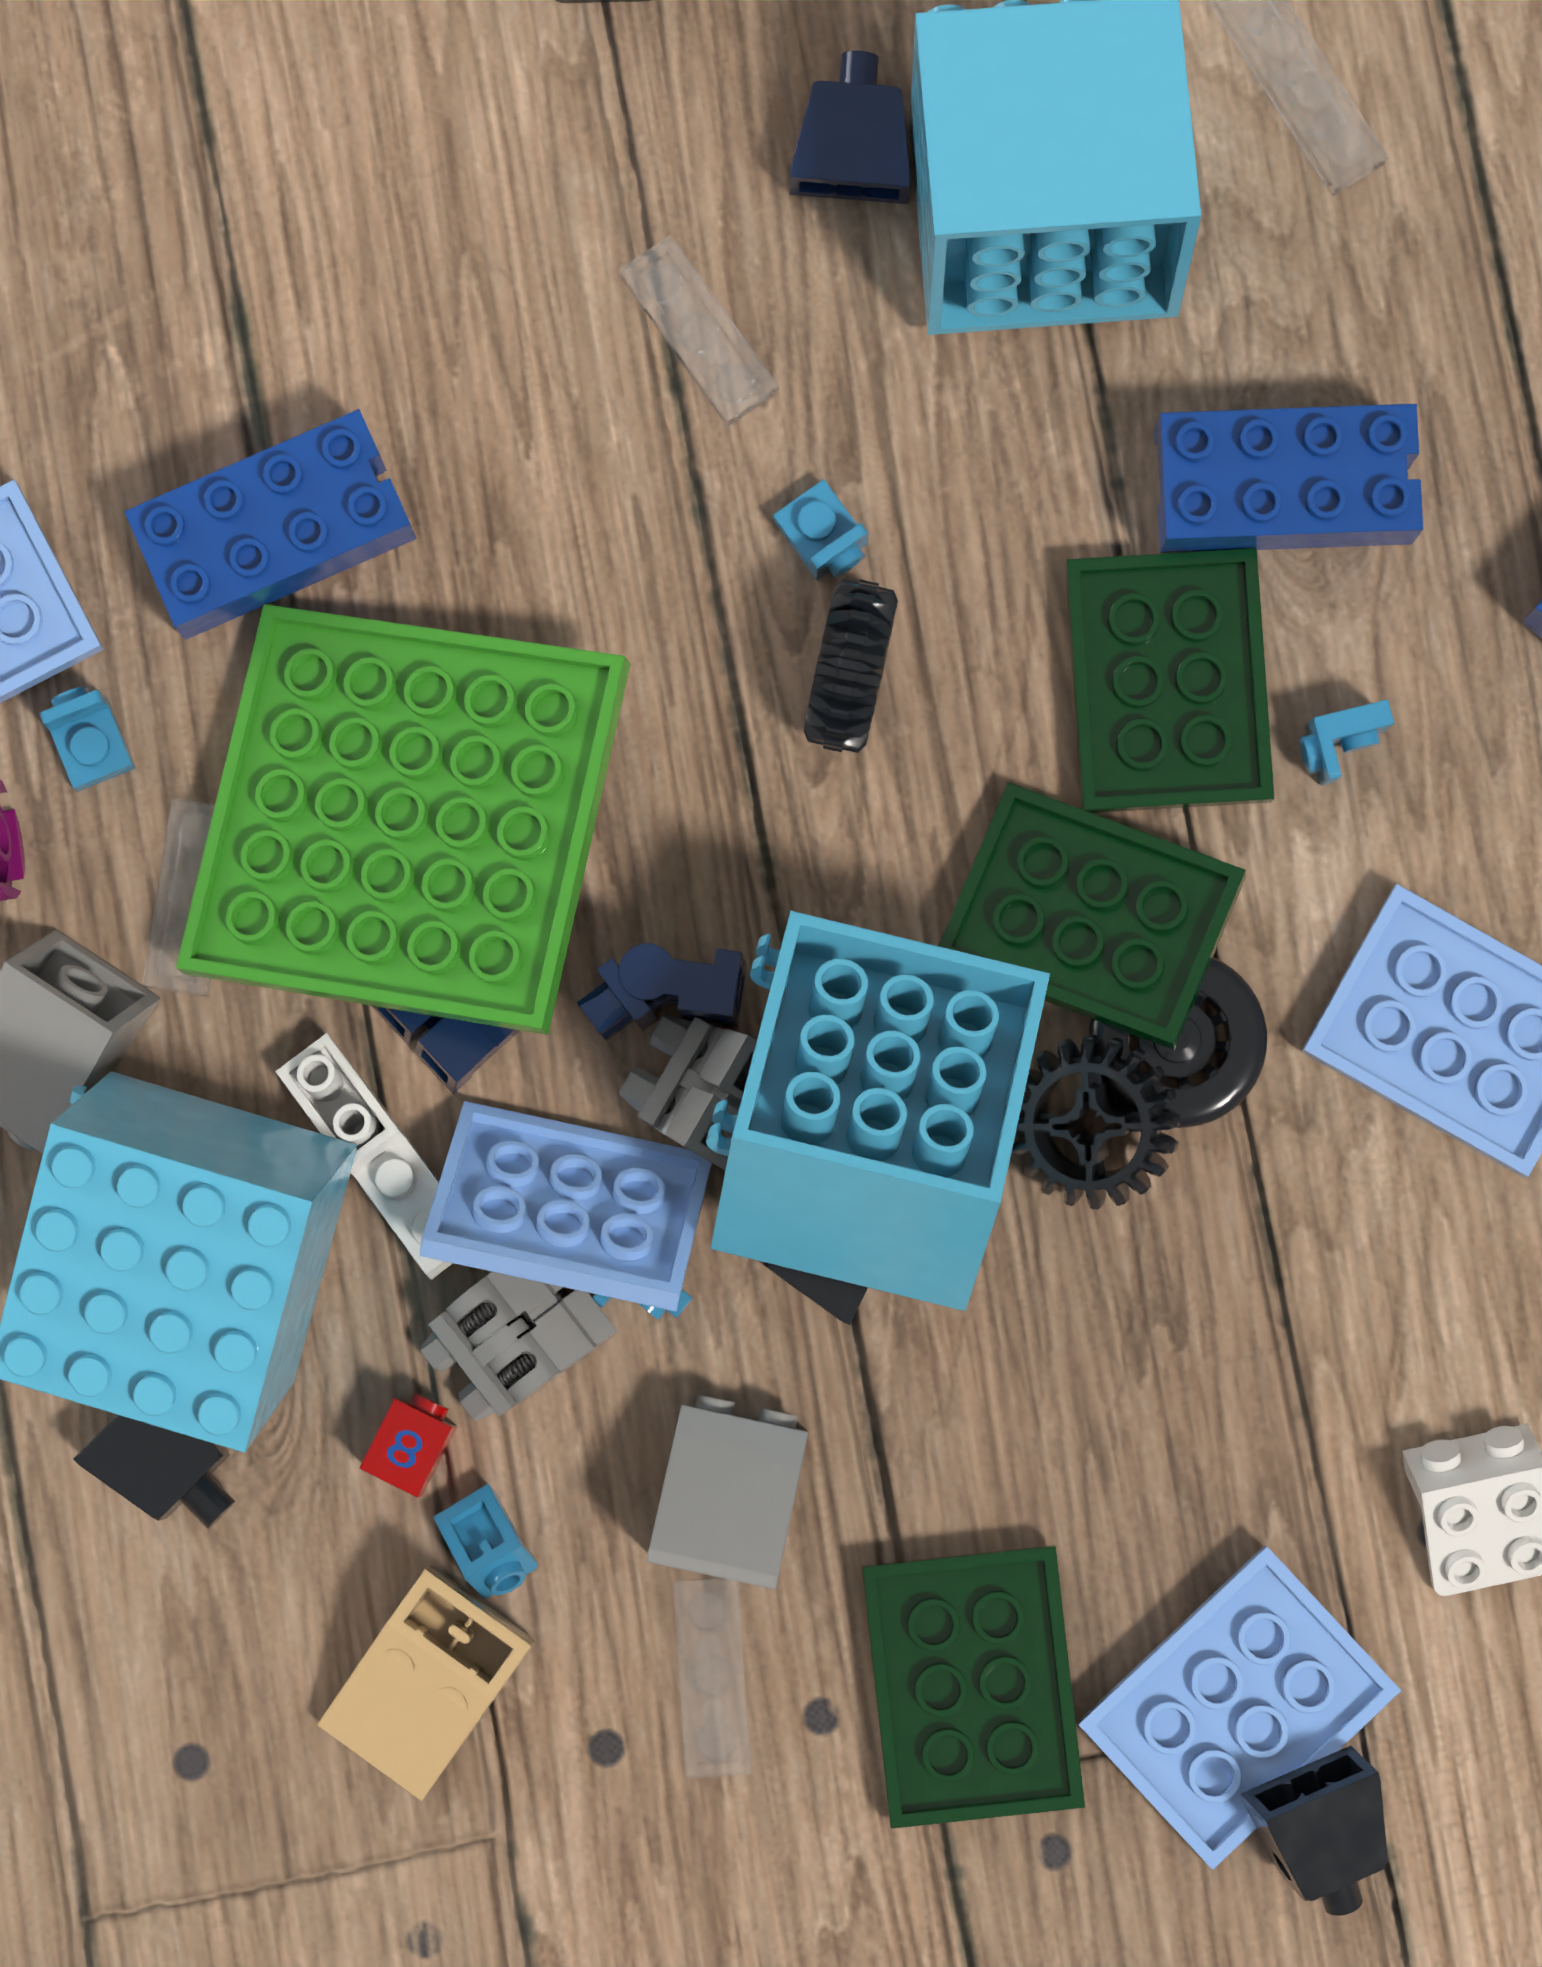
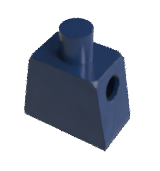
(853, 137)

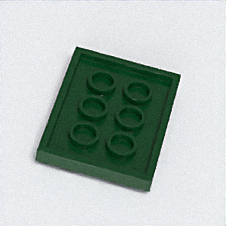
(1169, 680)
(1099, 908)
(973, 1686)

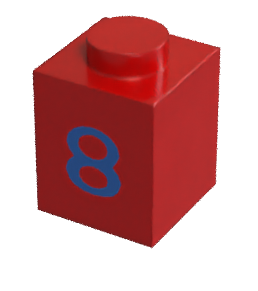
(409, 1444)

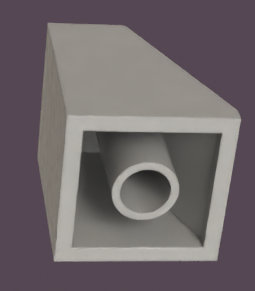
(60, 1028)
(728, 1493)

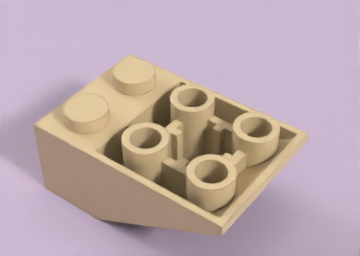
(425, 1682)

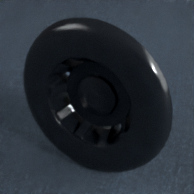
(1242, 1051)

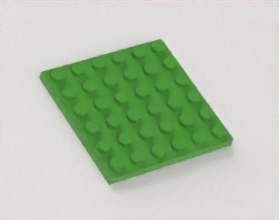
(405, 817)

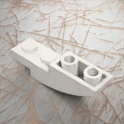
(385, 1158)

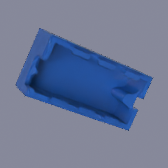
(1288, 478)
(270, 525)

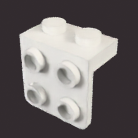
(1480, 1507)

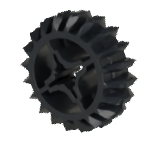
(850, 665)
(1092, 1149)

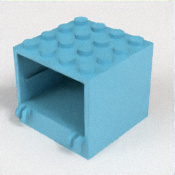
(1052, 163)
(877, 1109)
(172, 1259)

